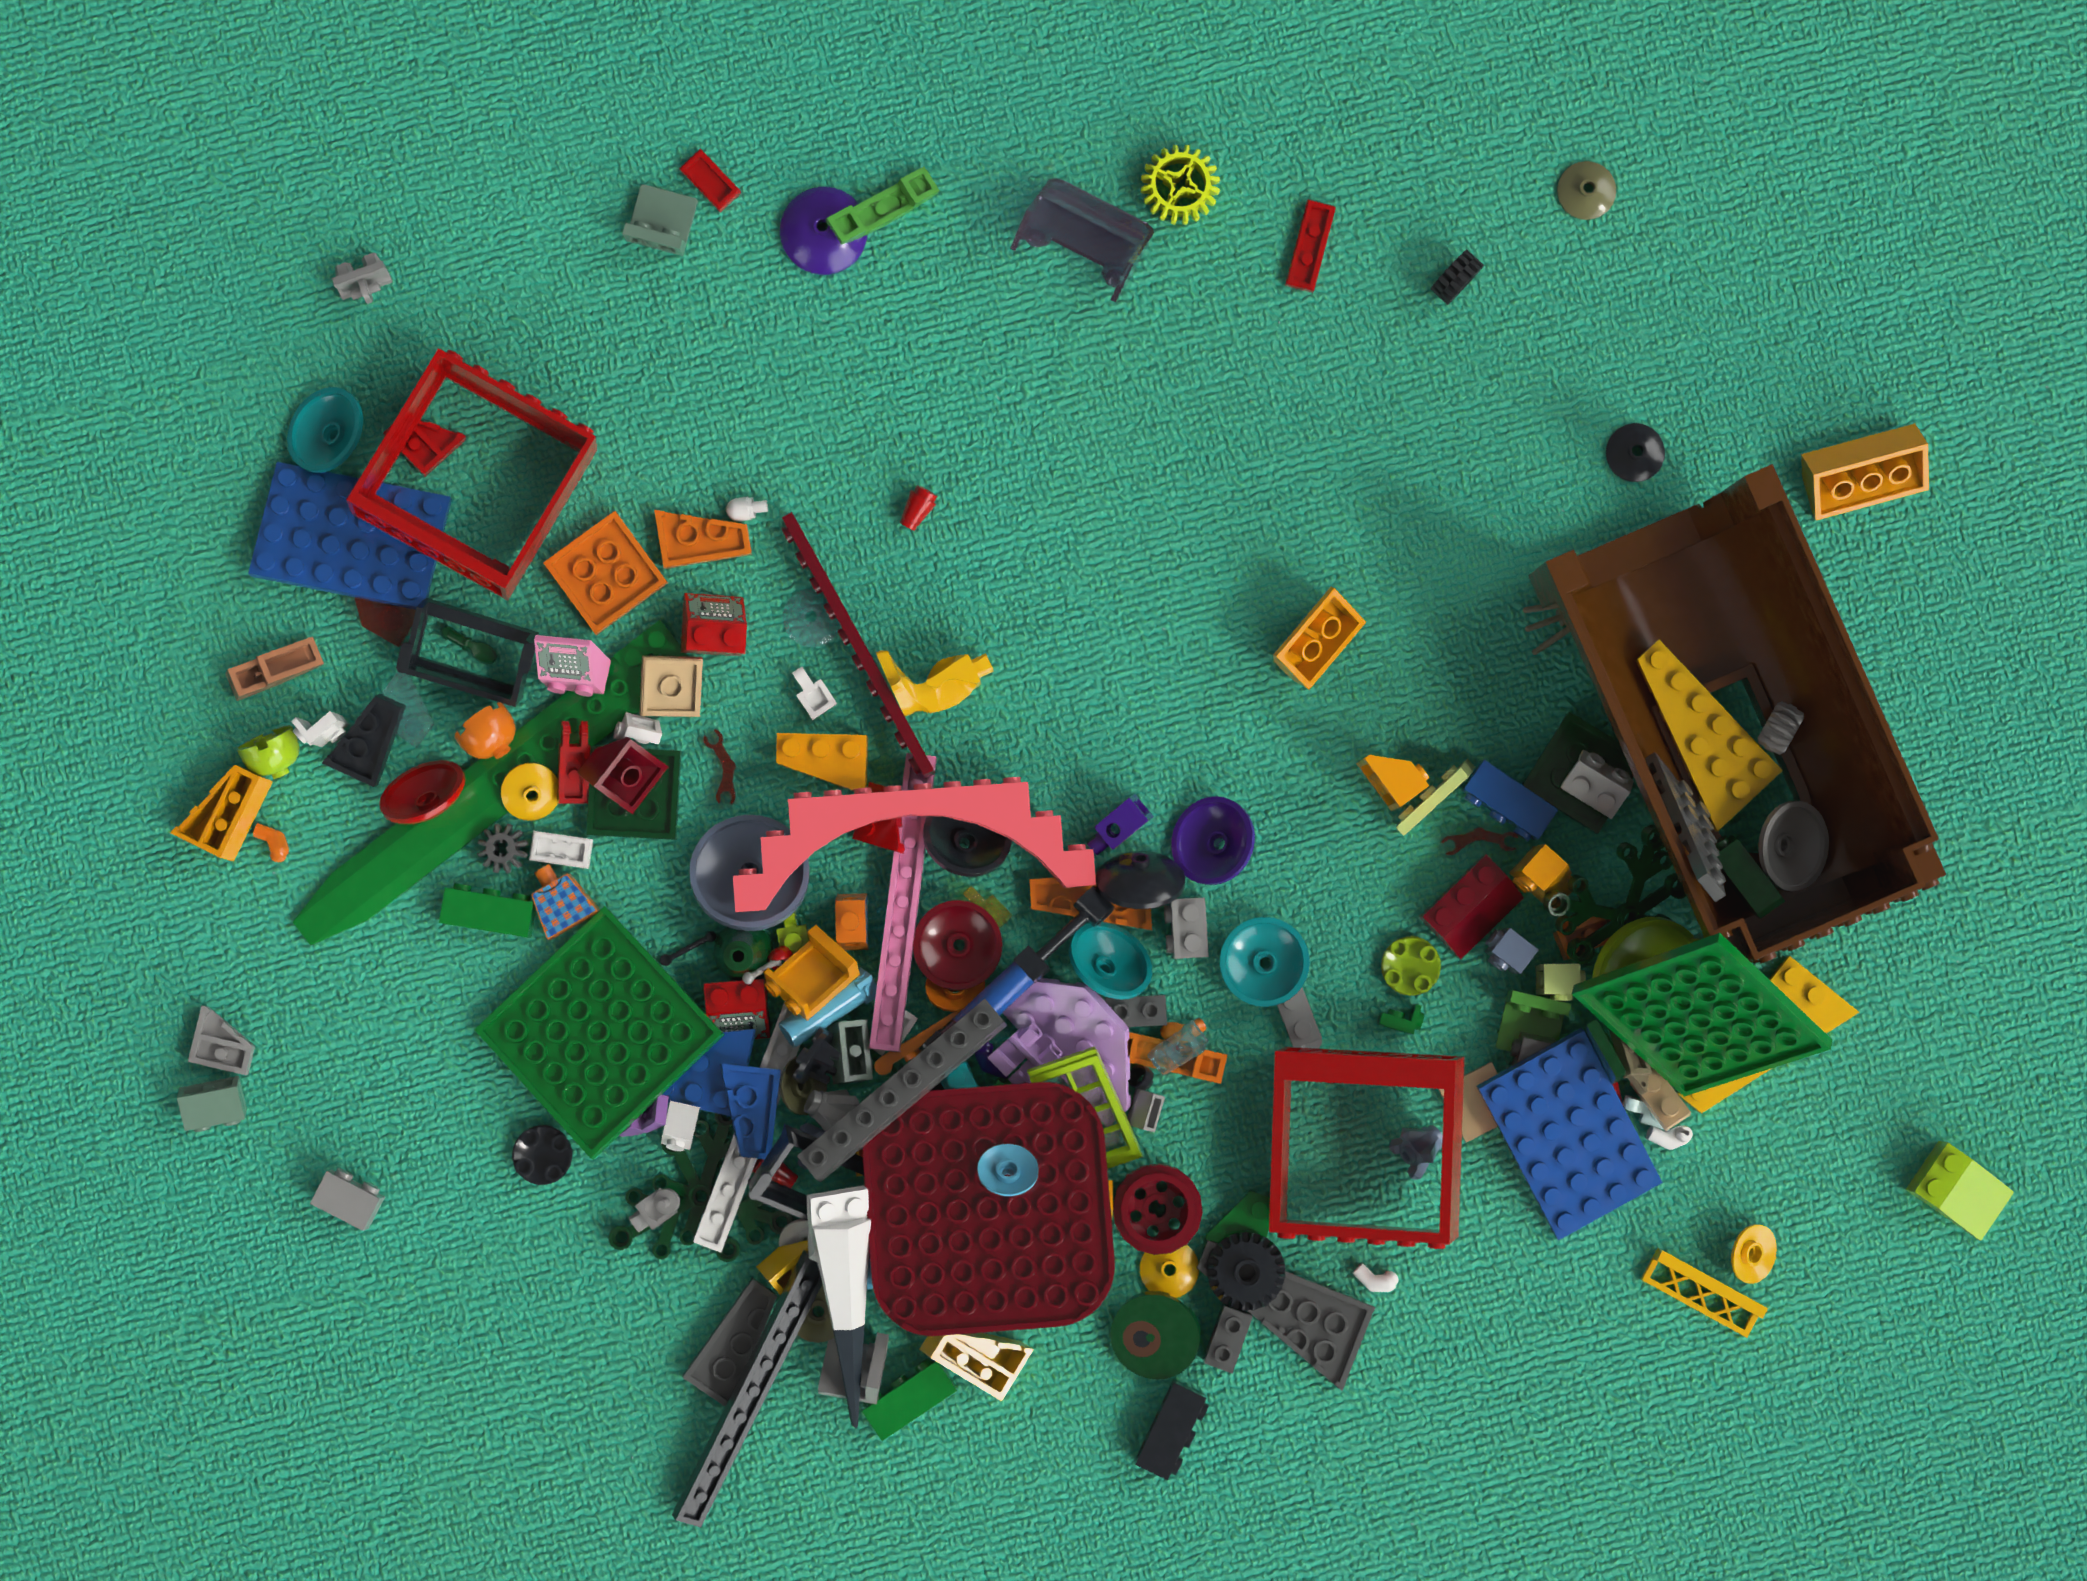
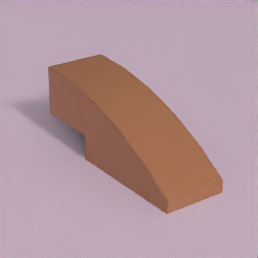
(274, 668)

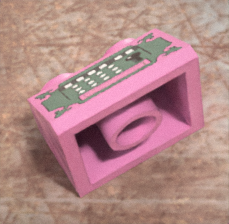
(571, 665)

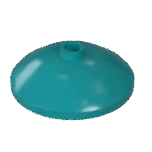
(325, 429)
(1264, 939)
(1110, 960)

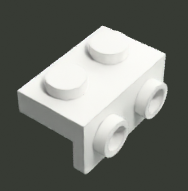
(326, 729)
(1598, 783)

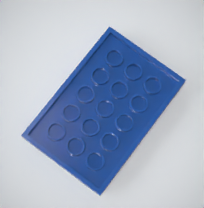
(320, 545)
(1569, 1134)

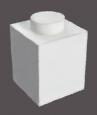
(679, 1126)

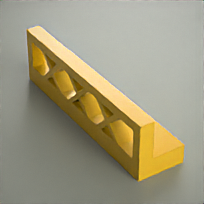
(1700, 1278)

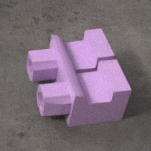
(1022, 1046)

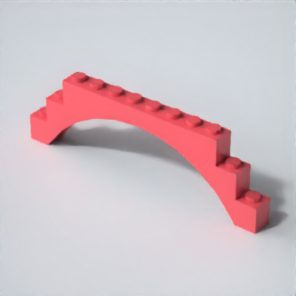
(993, 806)

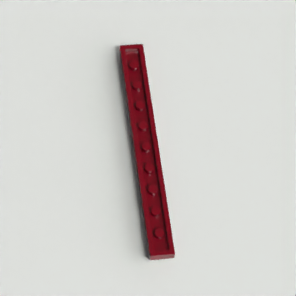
(862, 658)

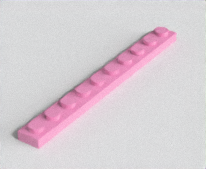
(900, 925)

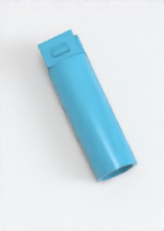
(859, 991)

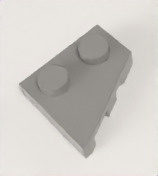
(220, 1044)

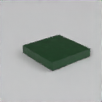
(1605, 1051)

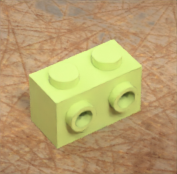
(1558, 980)

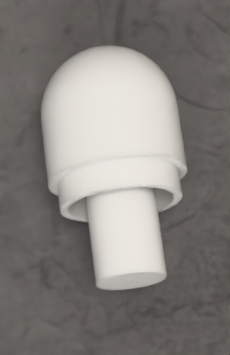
(745, 508)

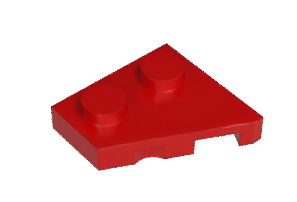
(430, 446)

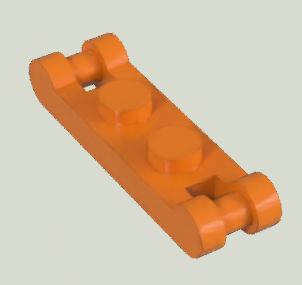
(909, 1048)

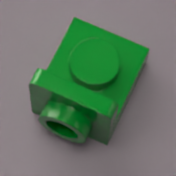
(1396, 1021)

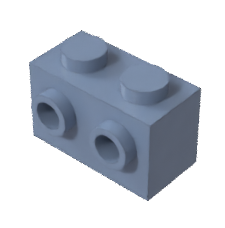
(1509, 951)

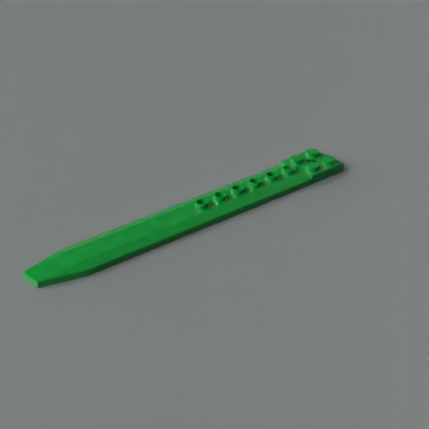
(413, 851)

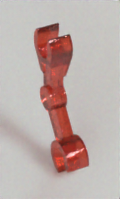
(728, 766)
(1477, 835)

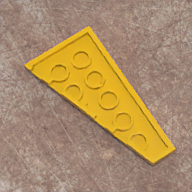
(1713, 746)
(1806, 992)

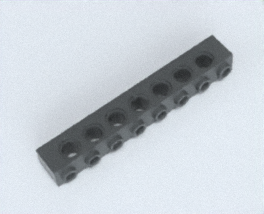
(902, 1090)

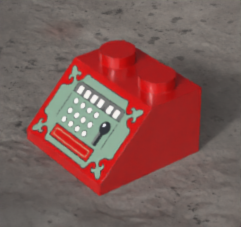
(713, 625)
(739, 1006)

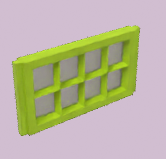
(1088, 1076)

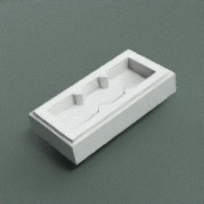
(561, 849)

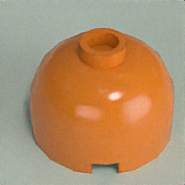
(488, 733)

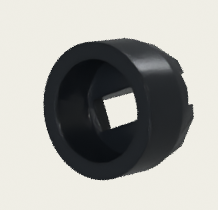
(1144, 1072)

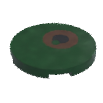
(1155, 1335)

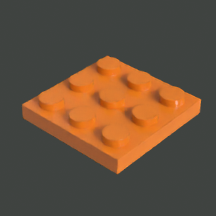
(605, 572)

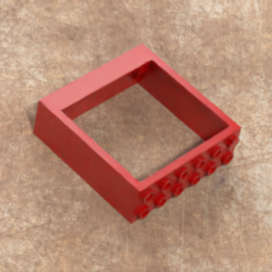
(433, 542)
(1368, 1069)

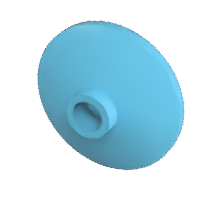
(1008, 1160)

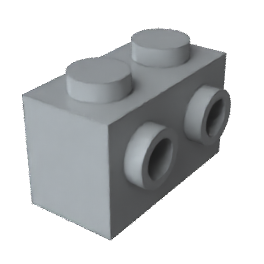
(348, 1199)

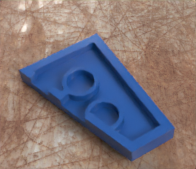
(752, 1106)

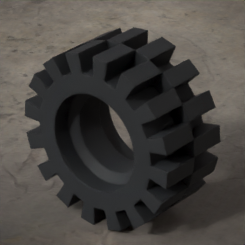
(1457, 277)

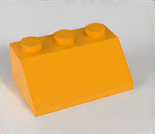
(1318, 639)
(1394, 779)

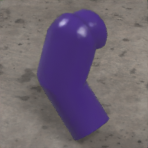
(985, 1064)

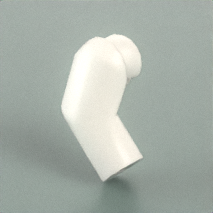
(1670, 1139)

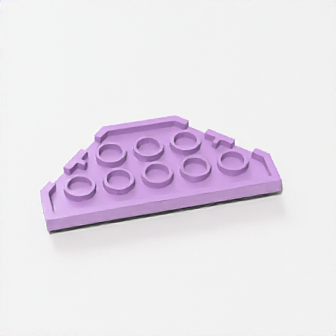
(1074, 1021)

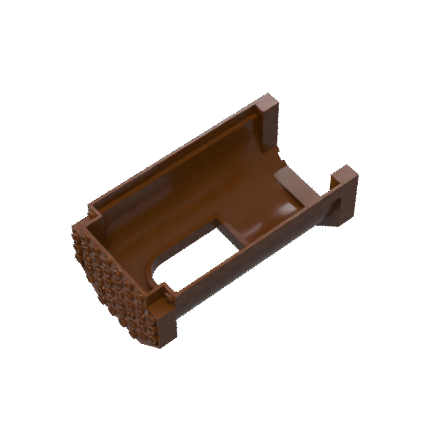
(1747, 603)

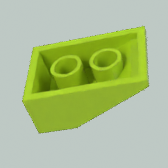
(1960, 1189)

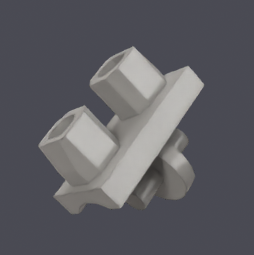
(361, 281)
(655, 1209)

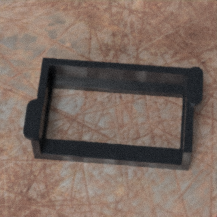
(412, 664)
(778, 1195)

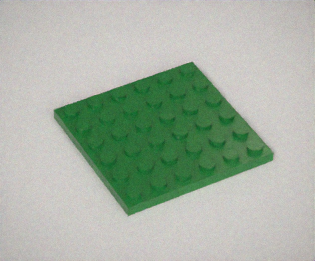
(1702, 1015)
(599, 1032)

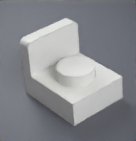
(639, 728)

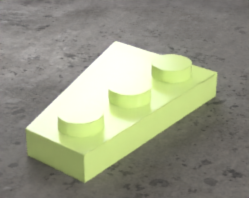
(1434, 796)

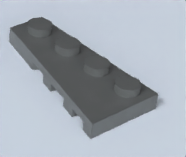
(729, 1347)

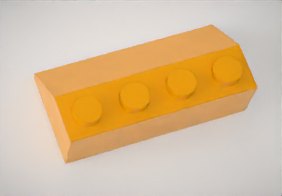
(1866, 471)

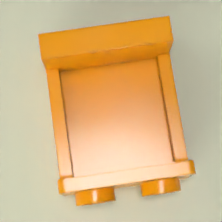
(812, 975)

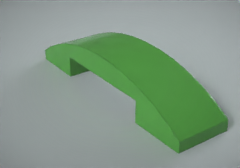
(883, 207)

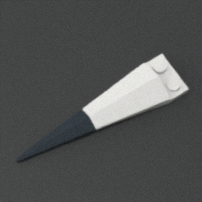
(841, 1248)

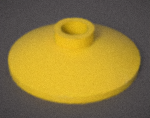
(525, 779)
(1753, 1253)
(1177, 1284)

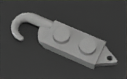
(1300, 1022)

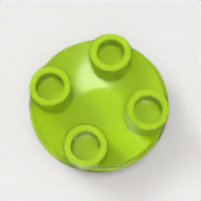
(1411, 965)

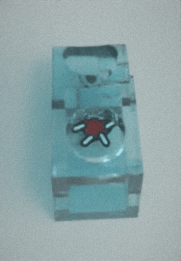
(1178, 1048)

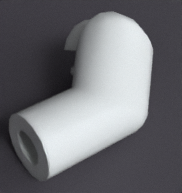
(1376, 1283)

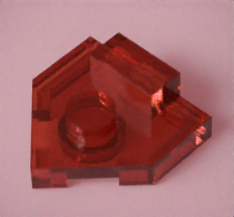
(385, 620)

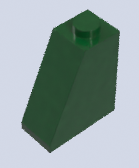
(1747, 877)

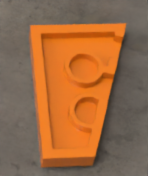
(698, 540)

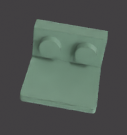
(661, 220)

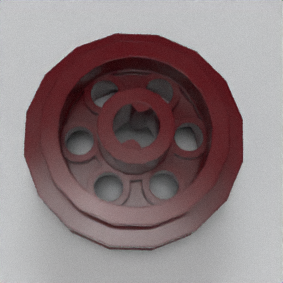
(1167, 1239)

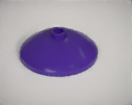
(814, 249)
(1198, 839)

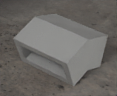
(1145, 1110)

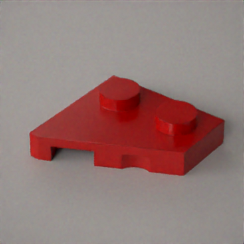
(881, 833)

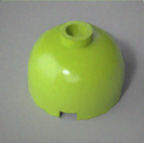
(271, 753)

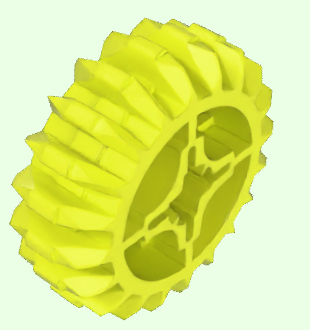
(1168, 177)

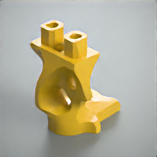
(946, 685)

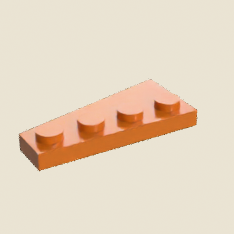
(1051, 897)

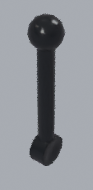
(666, 959)

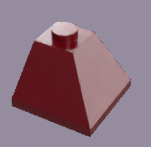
(623, 772)

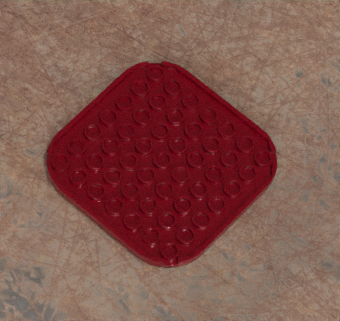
(979, 1261)

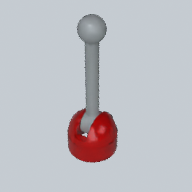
(775, 960)

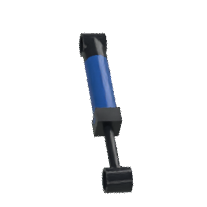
(1030, 965)

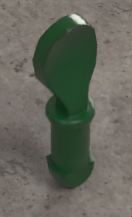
(481, 651)

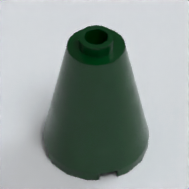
(753, 944)

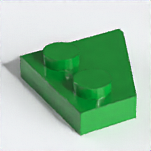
(1248, 1215)

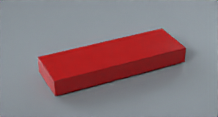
(1310, 246)

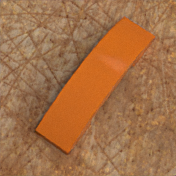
(1206, 1066)

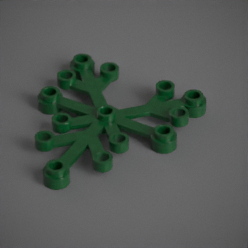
(1641, 870)
(747, 1210)

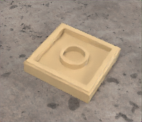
(671, 686)
(1476, 1115)

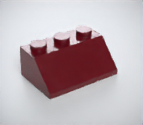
(1472, 906)

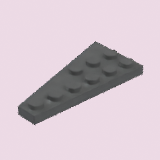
(1695, 827)
(1312, 1321)

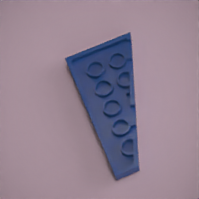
(703, 1081)

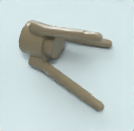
(1558, 617)

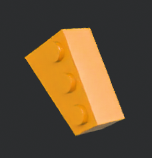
(226, 813)
(1542, 872)

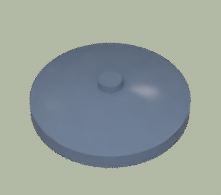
(737, 846)

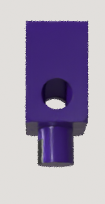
(1128, 816)

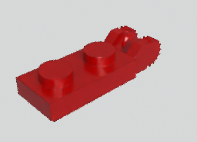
(572, 786)

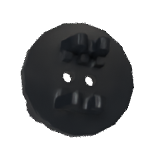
(816, 1061)

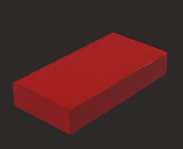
(710, 180)

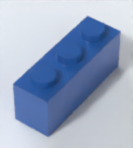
(1508, 801)

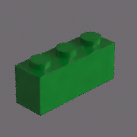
(488, 911)
(909, 1398)

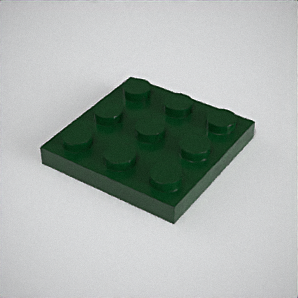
(1560, 757)
(655, 815)

